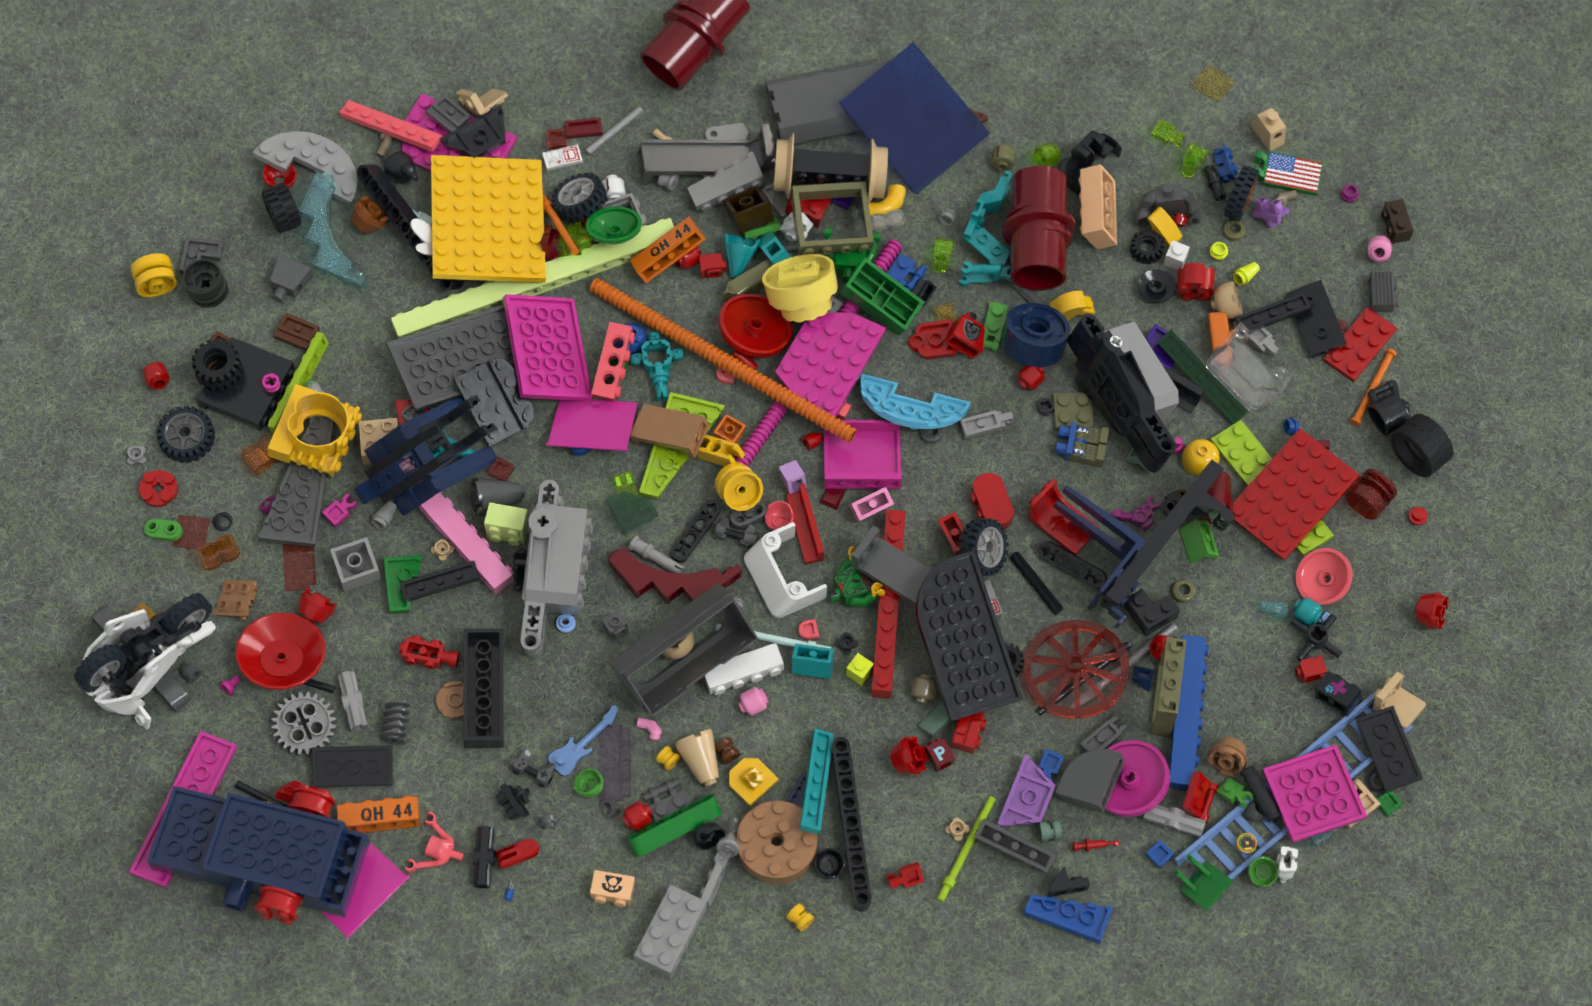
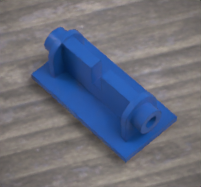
(1224, 156)

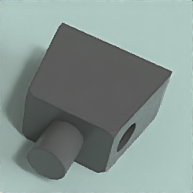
(289, 278)

